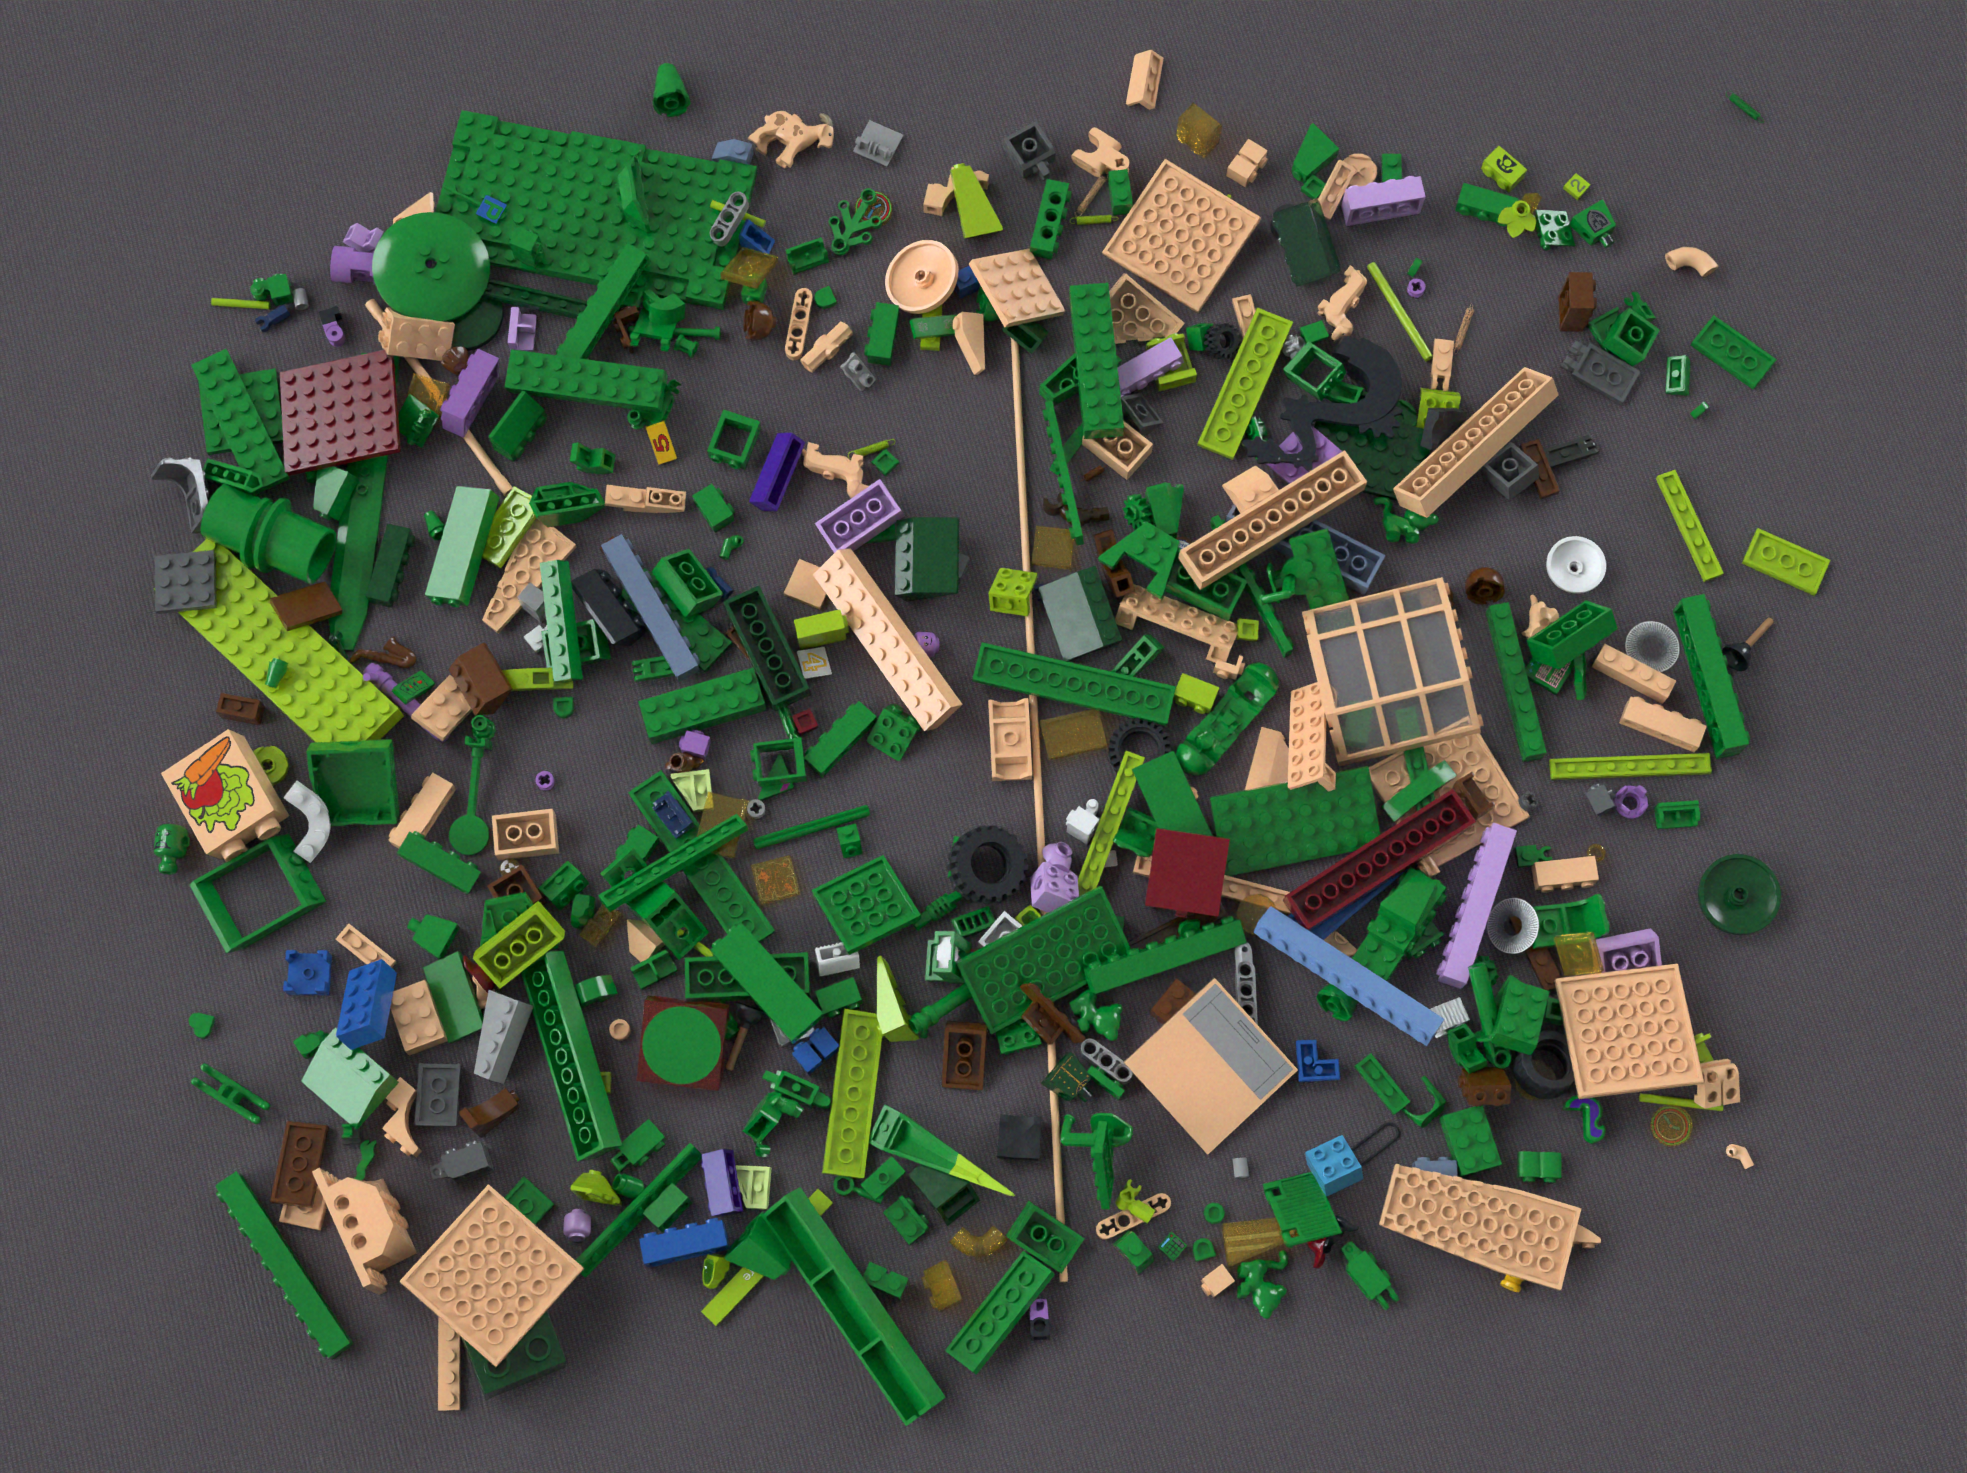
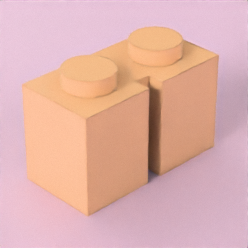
(1244, 167)

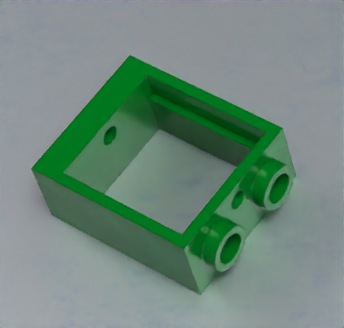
(1301, 362)
(740, 422)
(778, 745)

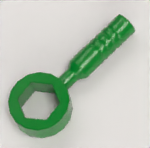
(860, 1191)

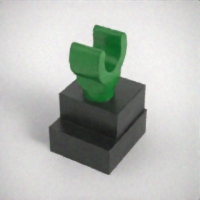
(350, 1135)

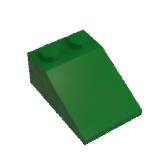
(592, 643)
(1044, 1237)

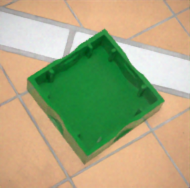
(355, 781)

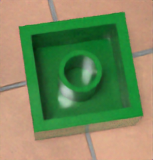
(1630, 337)

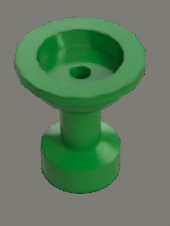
(482, 728)

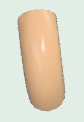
(1691, 257)

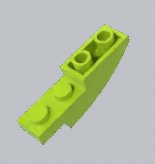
(534, 679)

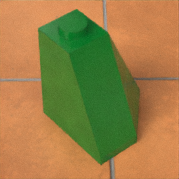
(1165, 506)
(759, 1250)

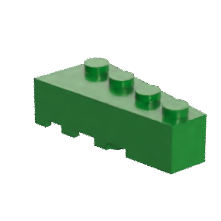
(1063, 382)

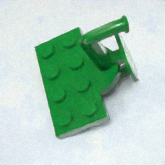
(1310, 572)
(1107, 1133)

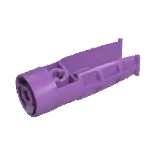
(353, 265)

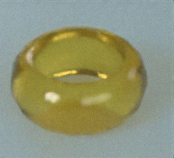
(1600, 847)

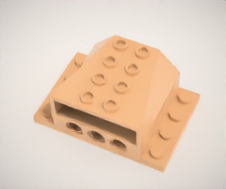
(367, 1224)

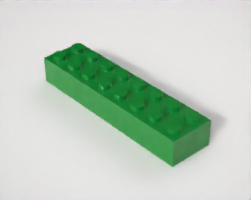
(1096, 361)
(586, 381)
(1711, 676)

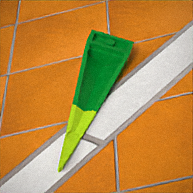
(908, 1139)

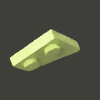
(694, 787)
(754, 1186)

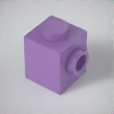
(695, 744)

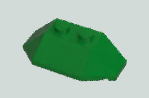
(632, 195)
(565, 503)

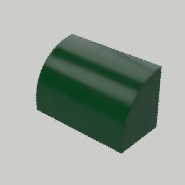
(1027, 335)

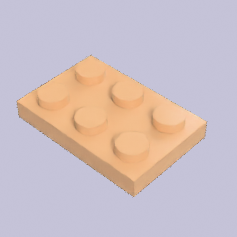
(442, 709)

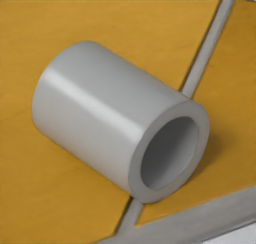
(300, 299)
(1240, 1167)

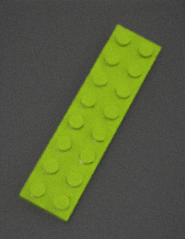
(1245, 383)
(853, 1095)

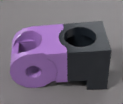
(331, 327)
(1039, 1320)

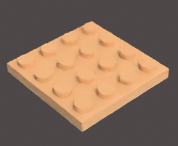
(1017, 287)

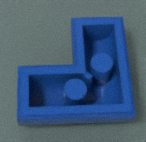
(1312, 1069)

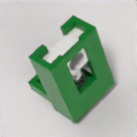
(941, 957)

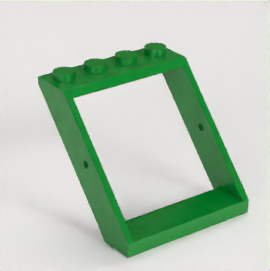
(295, 872)

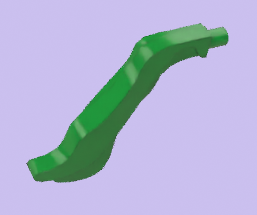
(367, 1156)

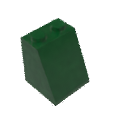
(944, 1192)

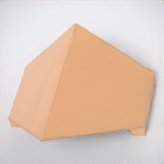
(642, 940)

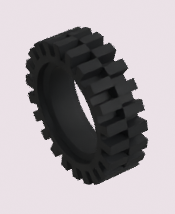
(1136, 727)

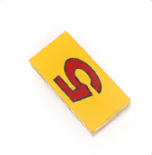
(661, 442)

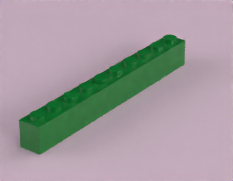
(284, 1265)

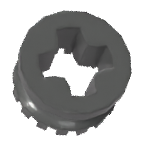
(1528, 801)

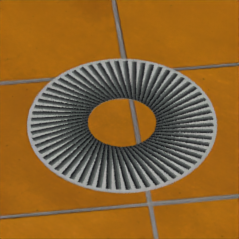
(1655, 630)
(1529, 930)

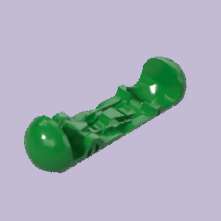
(1229, 718)

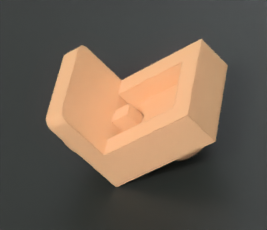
(1226, 670)

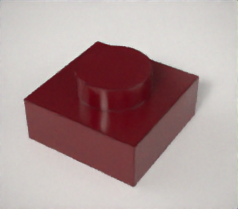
(805, 721)

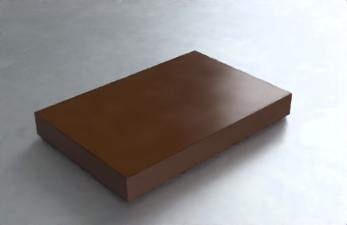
(305, 606)

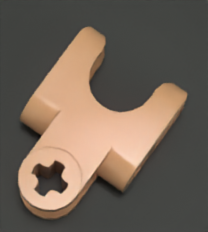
(1105, 158)

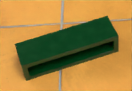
(390, 565)

